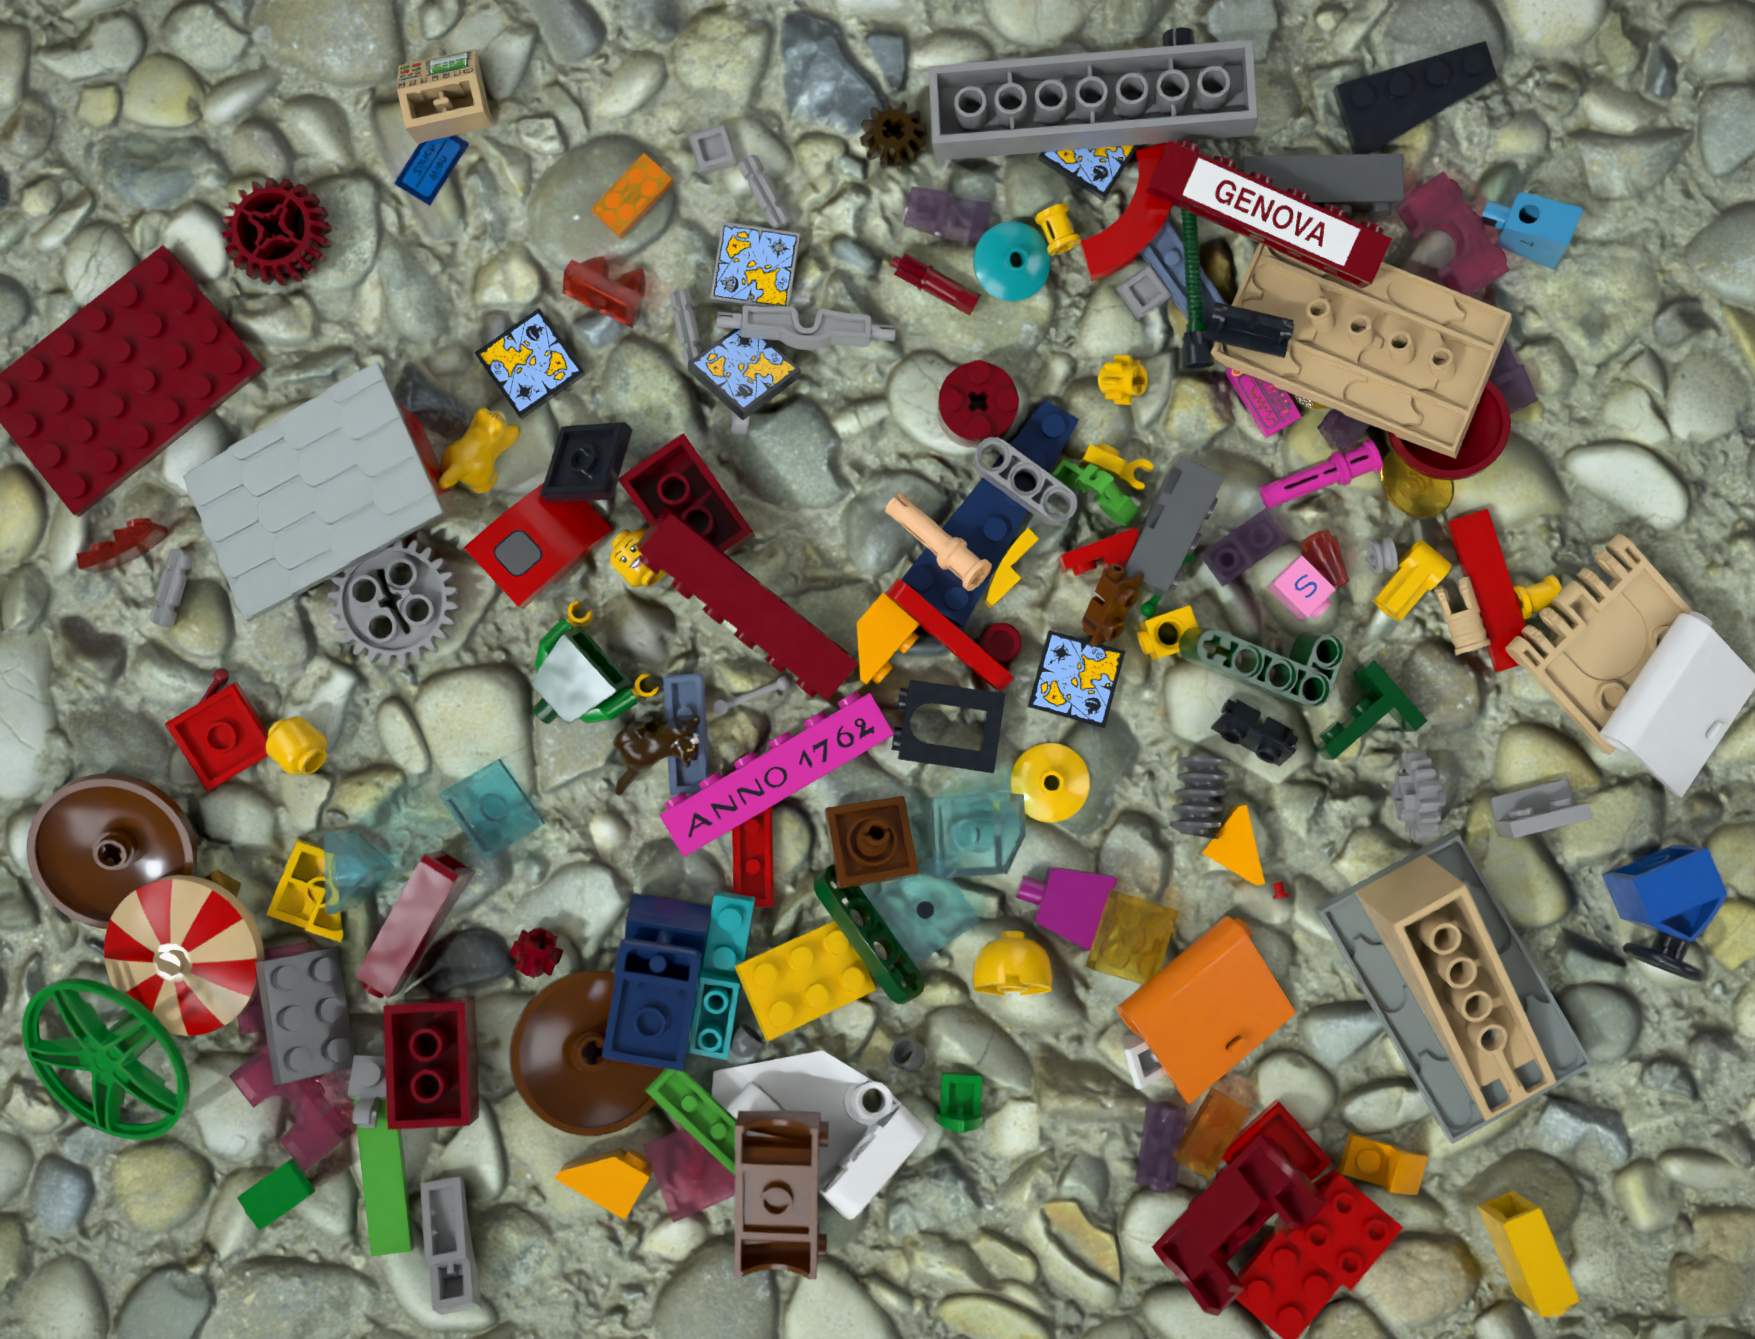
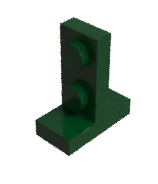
(1368, 711)

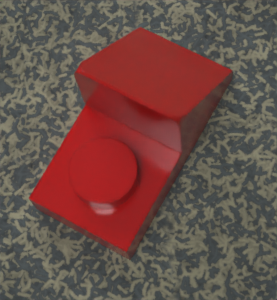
(1108, 550)

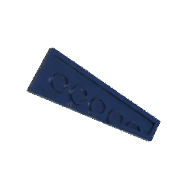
(990, 517)

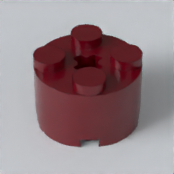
(976, 382)

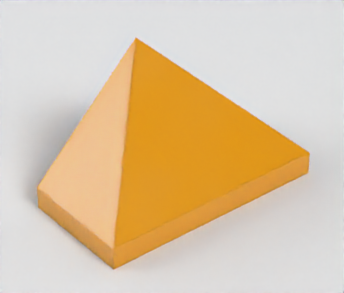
(1236, 846)

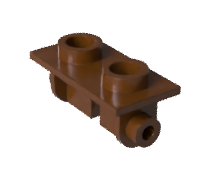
(1106, 618)

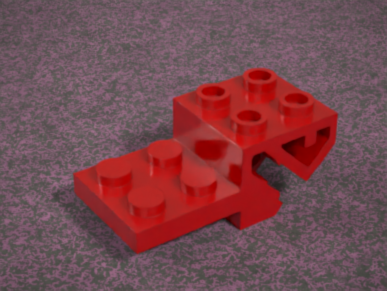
(1303, 1269)

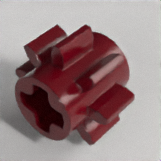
(536, 952)

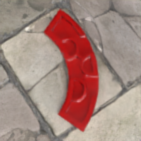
(1134, 229)

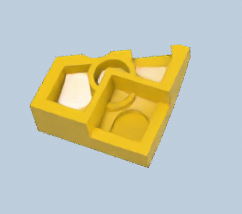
(302, 893)

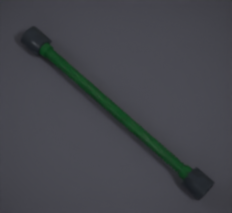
(1195, 349)

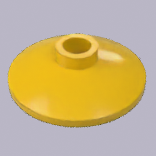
(1029, 778)

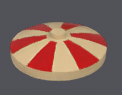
(185, 953)

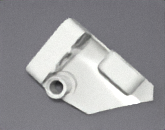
(861, 1145)

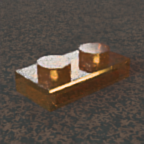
(1210, 1133)

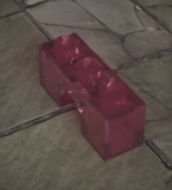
(1440, 207)
(317, 1123)

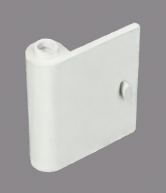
(1681, 702)

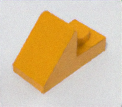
(1383, 1164)

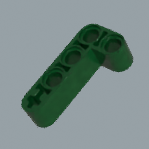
(1257, 662)

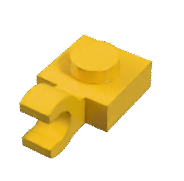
(1107, 460)

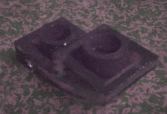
(1243, 547)

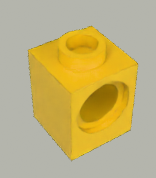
(1148, 638)

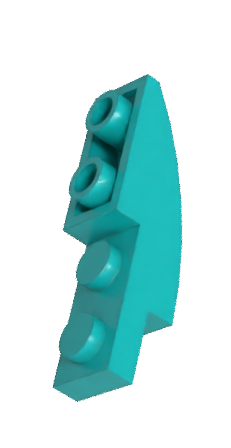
(719, 982)

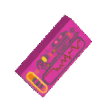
(1268, 405)

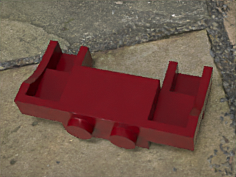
(1230, 1214)

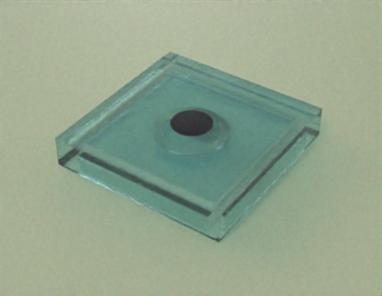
(924, 912)

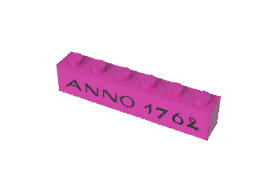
(776, 774)

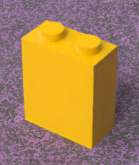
(1528, 1254)

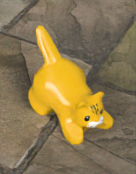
(475, 455)

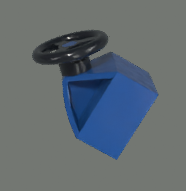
(1672, 895)

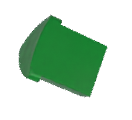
(960, 1102)

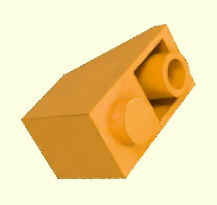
(880, 635)

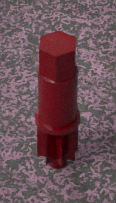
(935, 283)

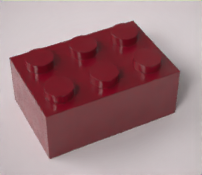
(684, 484)
(431, 1062)

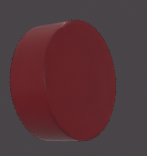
(1001, 642)

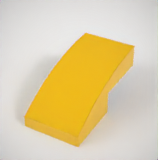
(1005, 576)

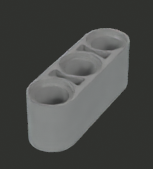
(1015, 463)

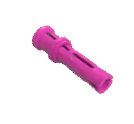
(1338, 463)

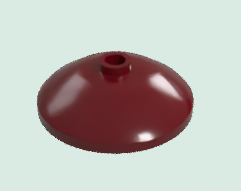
(1479, 449)

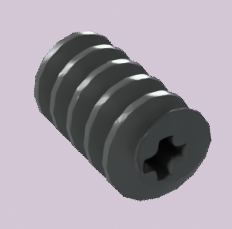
(1199, 795)

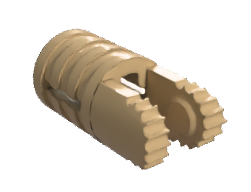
(1464, 626)

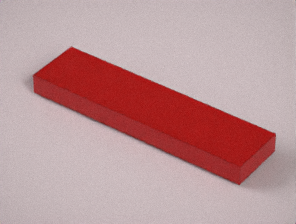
(1485, 565)

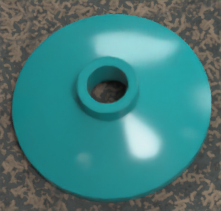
(993, 263)

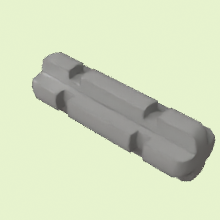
(764, 192)
(686, 324)
(171, 588)

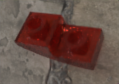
(130, 542)

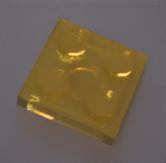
(1131, 937)

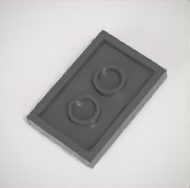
(305, 1014)

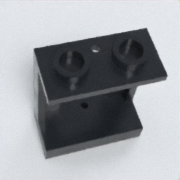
(922, 693)

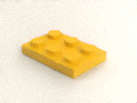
(803, 979)

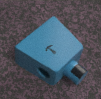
(1533, 227)

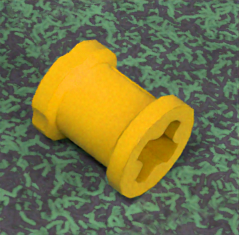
(1058, 229)
(1537, 596)

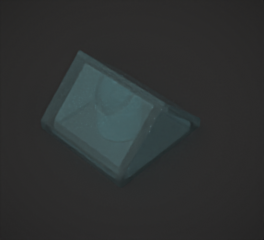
(492, 810)
(351, 869)

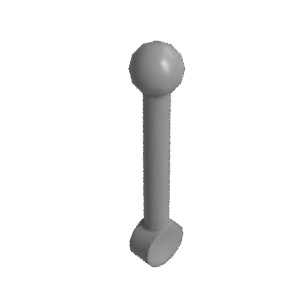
(722, 707)

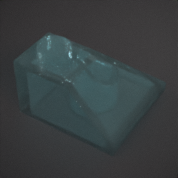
(976, 833)

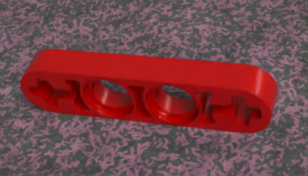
(949, 635)

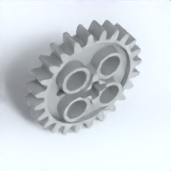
(362, 617)

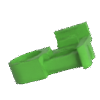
(1108, 497)

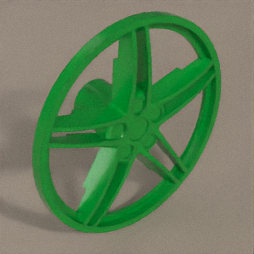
(109, 1057)

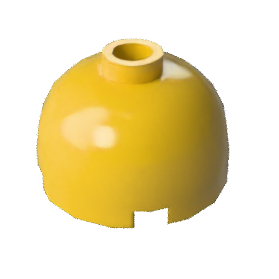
(1012, 966)

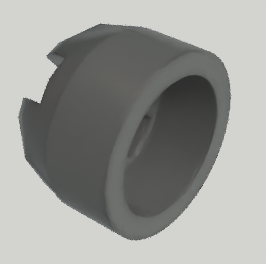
(745, 1041)
(907, 1054)

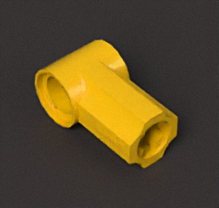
(1418, 572)

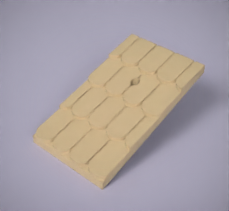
(1356, 342)

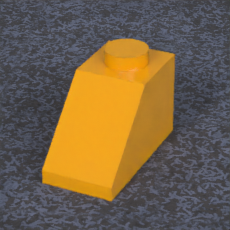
(608, 1179)

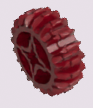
(269, 246)

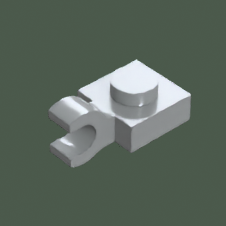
(368, 1086)

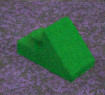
(276, 1194)

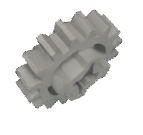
(1418, 795)

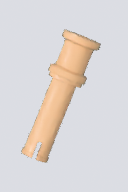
(950, 551)

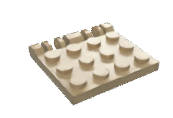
(1607, 639)

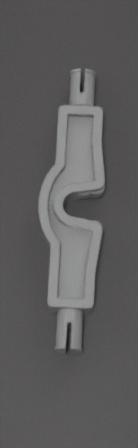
(783, 325)

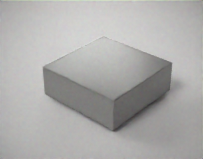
(713, 149)
(1143, 292)

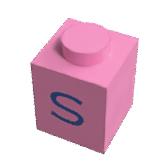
(1302, 589)

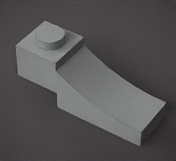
(449, 1246)

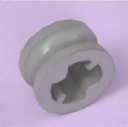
(1382, 555)

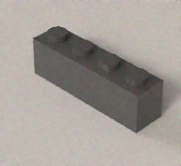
(1345, 181)

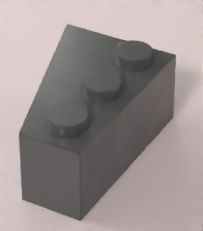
(1173, 525)

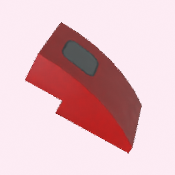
(537, 544)

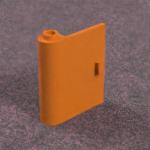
(1208, 1008)

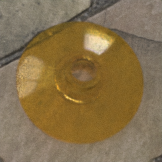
(1412, 491)

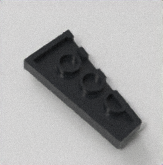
(1399, 99)

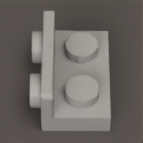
(1537, 809)

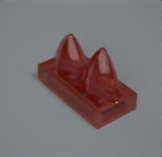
(591, 285)

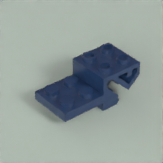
(657, 981)

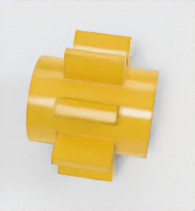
(1122, 379)

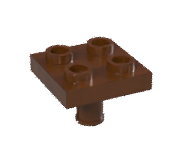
(871, 842)

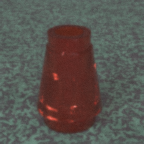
(1325, 556)

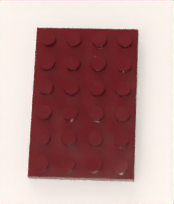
(122, 380)

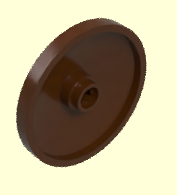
(105, 841)
(561, 1063)

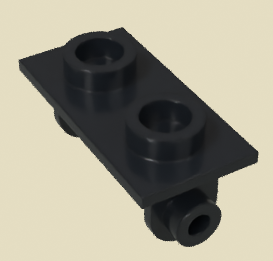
(1249, 329)
(1271, 742)

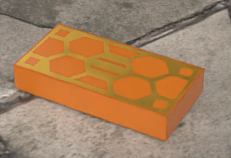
(632, 195)

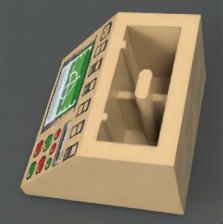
(443, 96)

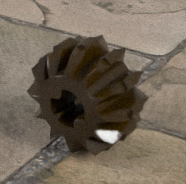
(895, 122)

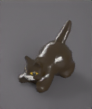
(646, 744)

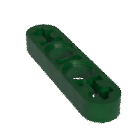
(863, 938)

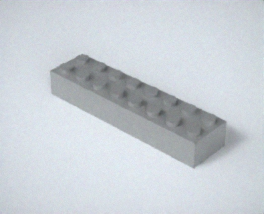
(1093, 100)

